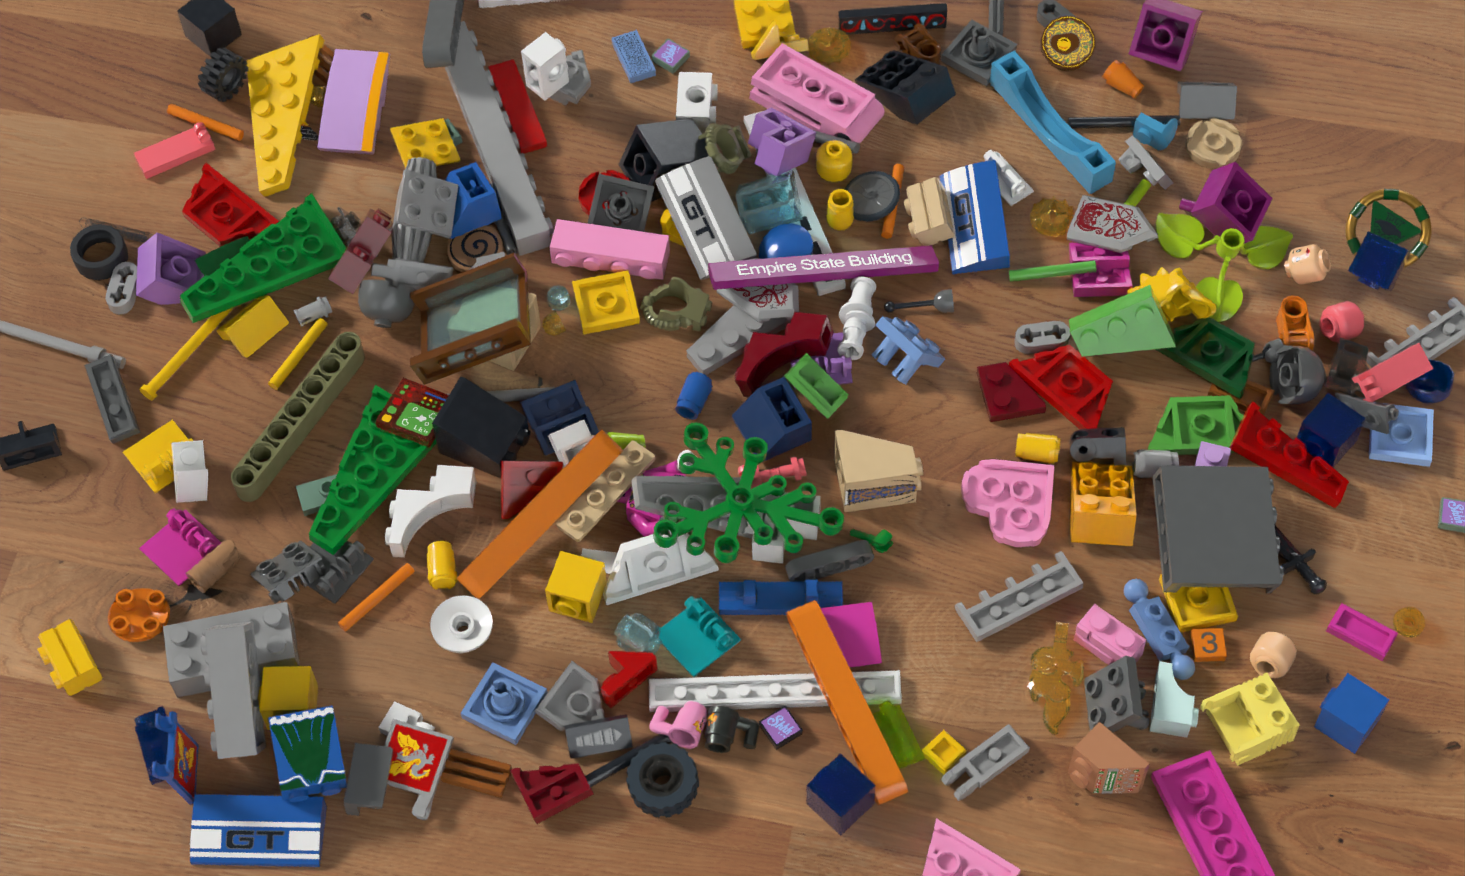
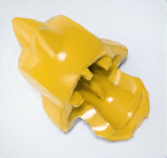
(1177, 294)

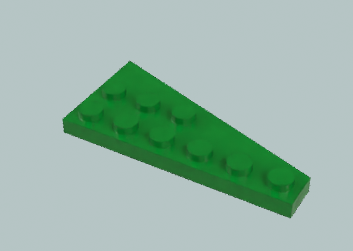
(275, 258)
(366, 476)

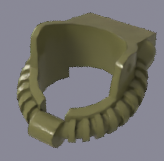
(731, 143)
(693, 314)

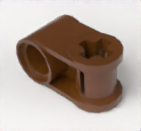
(919, 44)

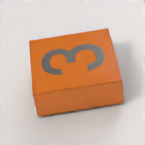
(1208, 645)

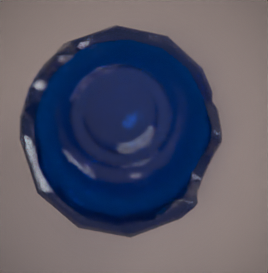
(1433, 385)

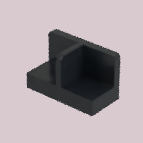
(29, 446)

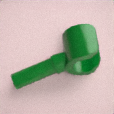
(880, 542)

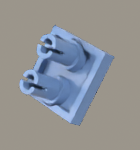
(906, 336)

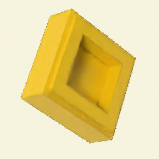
(944, 752)

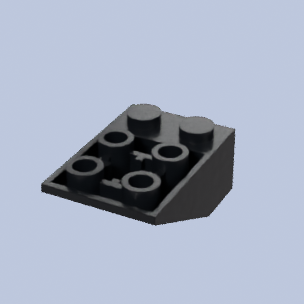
(908, 85)

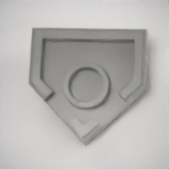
(578, 82)
(572, 699)

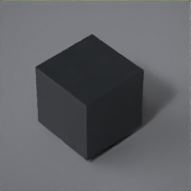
(209, 24)

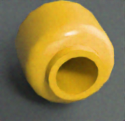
(834, 161)

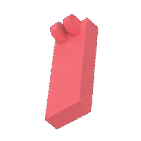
(174, 150)
(1393, 373)

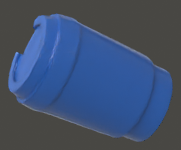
(693, 395)

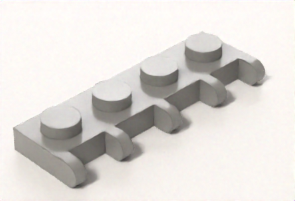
(1435, 338)
(1020, 599)

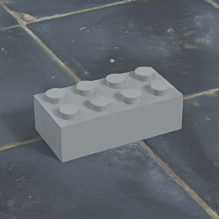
(273, 637)
(234, 690)

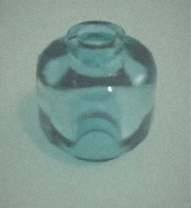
(638, 634)

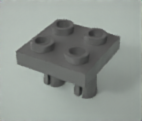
(1116, 696)

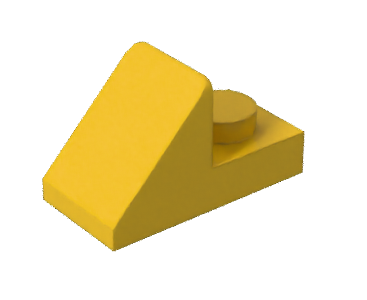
(770, 42)

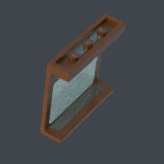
(472, 318)

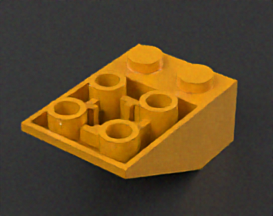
(1102, 504)

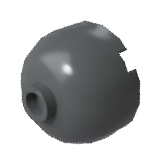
(385, 302)
(1297, 375)

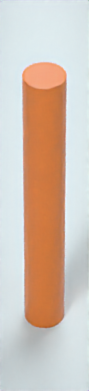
(209, 123)
(889, 220)
(376, 597)

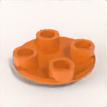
(138, 614)

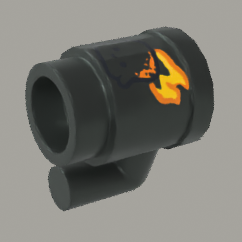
(722, 726)

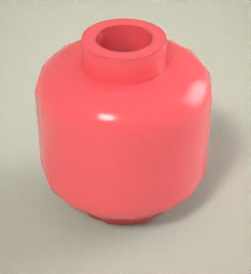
(1342, 321)

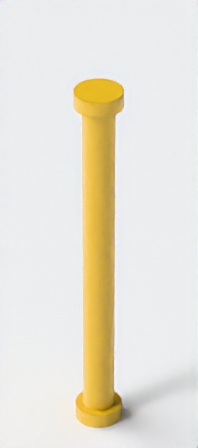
(182, 355)

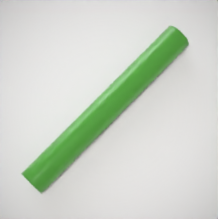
(1052, 271)

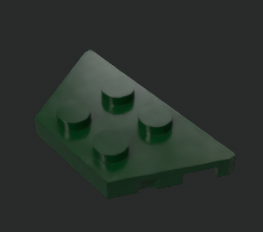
(1213, 354)

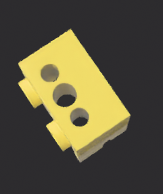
(1251, 718)

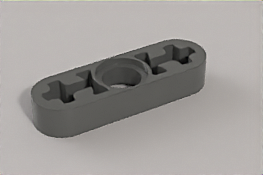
(830, 561)

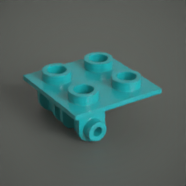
(697, 636)

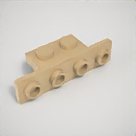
(605, 491)

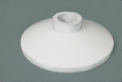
(461, 612)

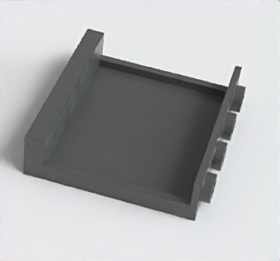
(1216, 527)

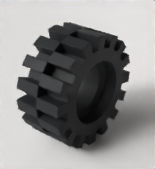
(222, 74)

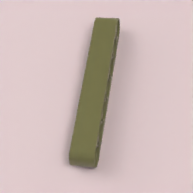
(297, 428)

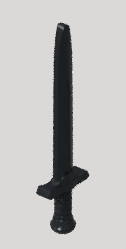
(1299, 561)

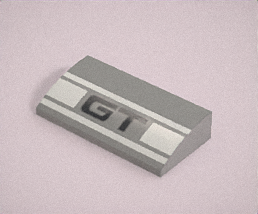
(704, 215)

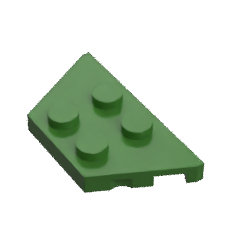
(1196, 420)

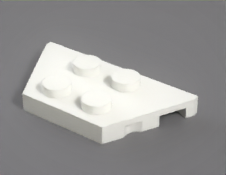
(646, 567)

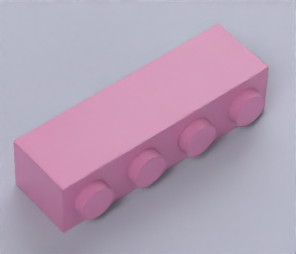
(609, 249)

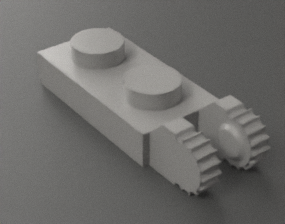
(987, 761)

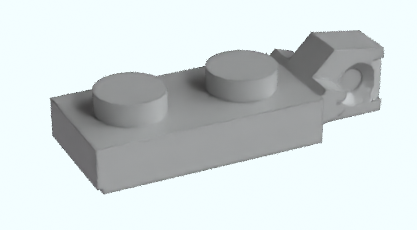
(411, 272)

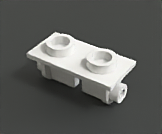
(1011, 184)

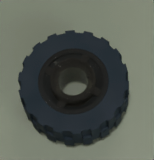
(665, 798)

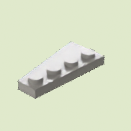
(728, 339)
(697, 493)

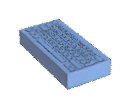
(633, 56)

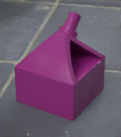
(1165, 33)
(1230, 201)

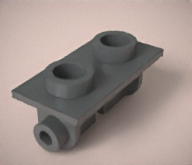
(1376, 414)

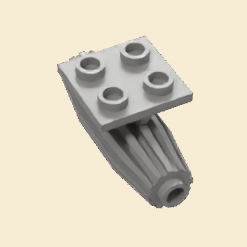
(422, 209)

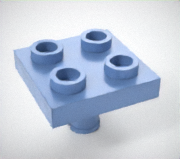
(503, 703)

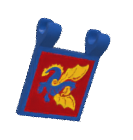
(182, 758)

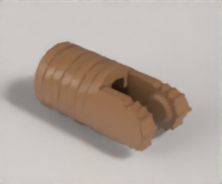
(214, 566)

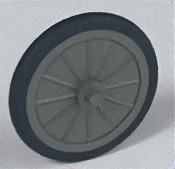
(873, 195)

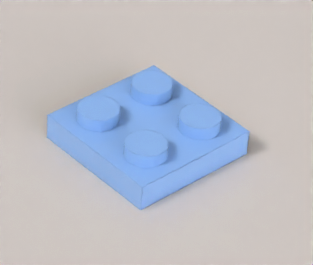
(1408, 438)

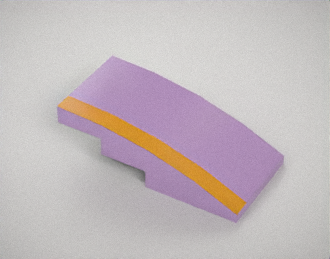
(353, 101)

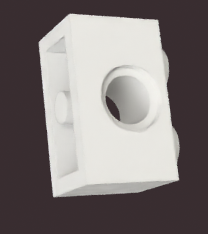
(545, 66)
(696, 98)

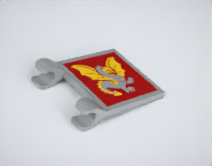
(417, 762)

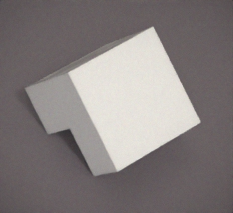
(570, 441)

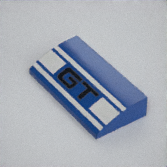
(976, 218)
(257, 831)

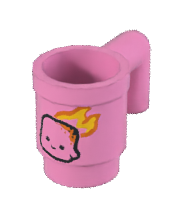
(686, 727)

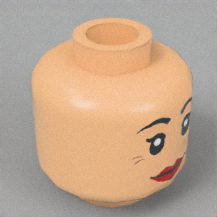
(1307, 264)

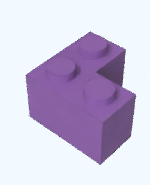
(780, 142)

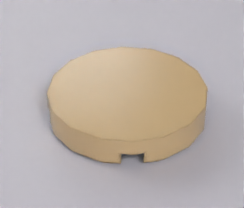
(1213, 143)

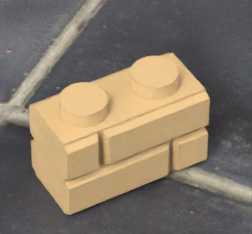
(929, 212)

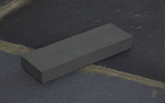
(112, 398)

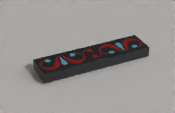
(892, 18)

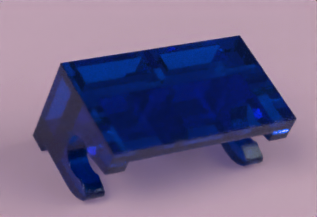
(152, 741)

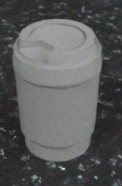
(1149, 461)

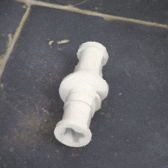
(857, 317)

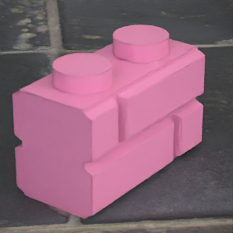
(1107, 636)

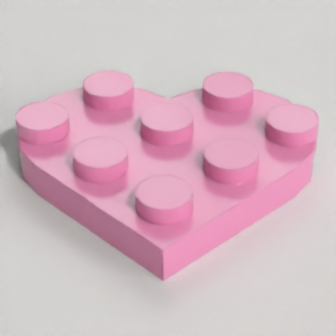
(1012, 497)

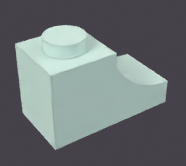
(1171, 707)

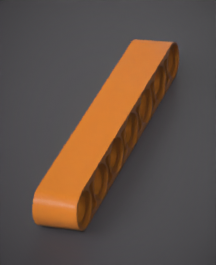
(539, 514)
(846, 701)

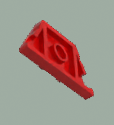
(224, 210)
(1067, 383)

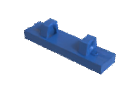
(776, 597)

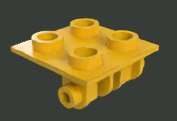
(425, 140)
(154, 455)

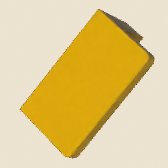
(254, 325)

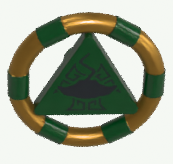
(1389, 224)

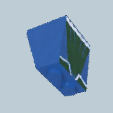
(307, 753)

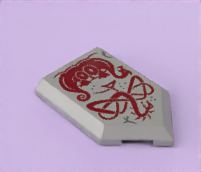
(1109, 225)
(764, 301)

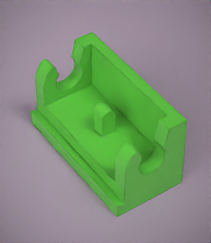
(816, 386)

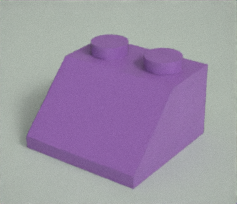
(166, 269)

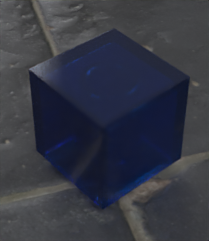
(1379, 262)
(1330, 429)
(840, 794)

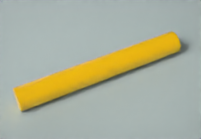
(297, 354)

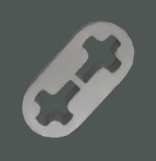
(117, 287)
(1042, 337)

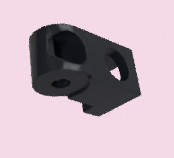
(1099, 443)

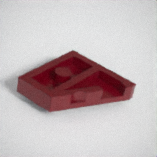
(1007, 393)
(551, 789)

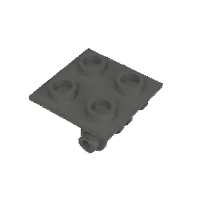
(342, 569)
(277, 572)

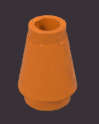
(1123, 79)

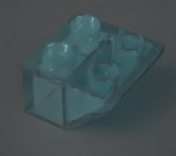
(769, 202)

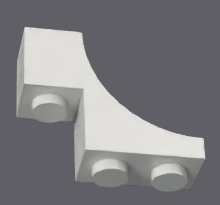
(449, 490)

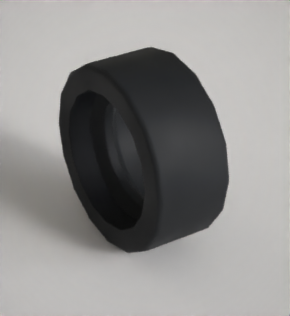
(90, 236)

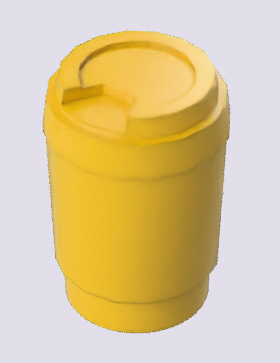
(840, 210)
(1038, 447)
(441, 565)

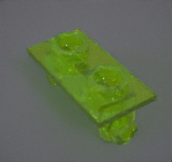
(898, 734)

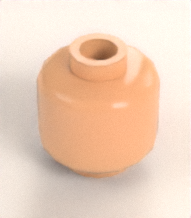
(1273, 654)

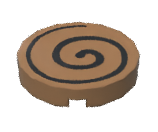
(476, 243)

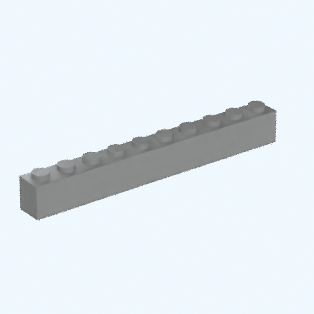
(498, 146)

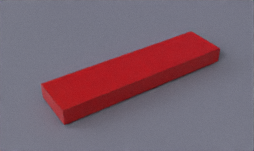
(518, 106)

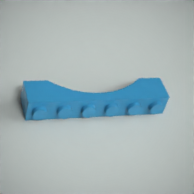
(1081, 157)

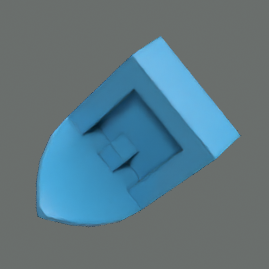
(1154, 133)

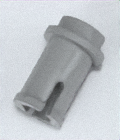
(313, 311)

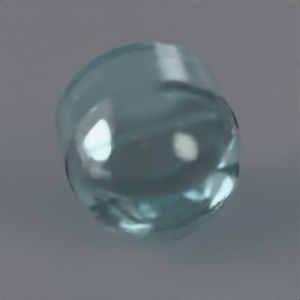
(560, 298)

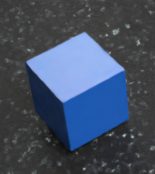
(1350, 712)

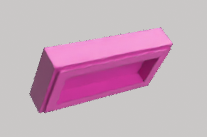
(1361, 632)

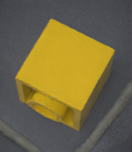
(576, 586)
(287, 691)

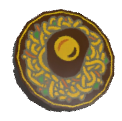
(1067, 43)

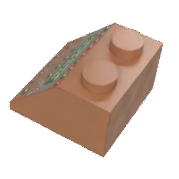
(1106, 764)

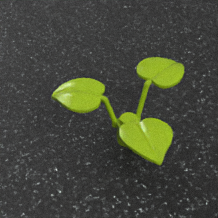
(1183, 233)

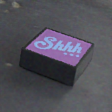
(780, 727)

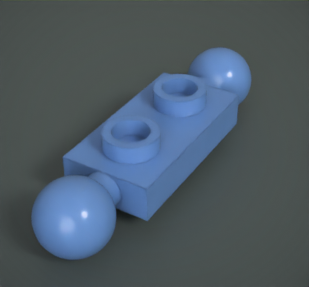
(1159, 629)

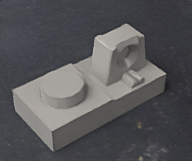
(1137, 156)

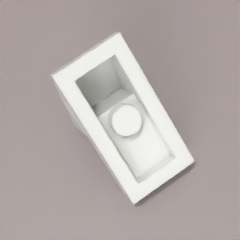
(189, 471)

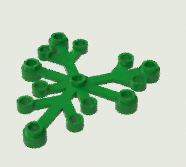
(777, 509)

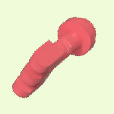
(796, 468)

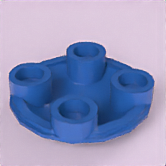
(786, 241)

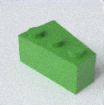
(1123, 325)

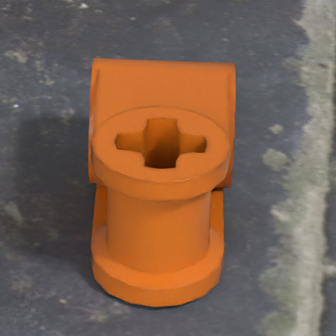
(1295, 329)

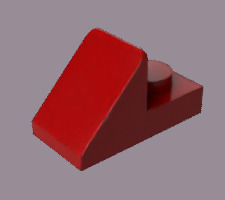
(632, 670)

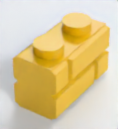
(69, 657)

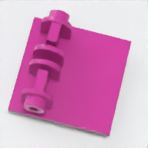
(179, 545)

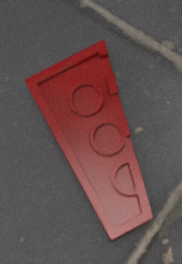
(1270, 447)

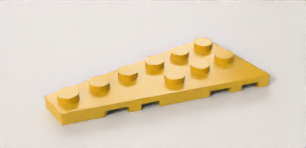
(279, 104)

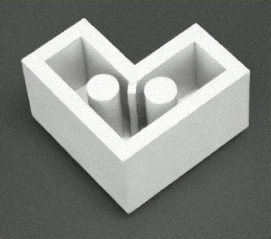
(775, 550)

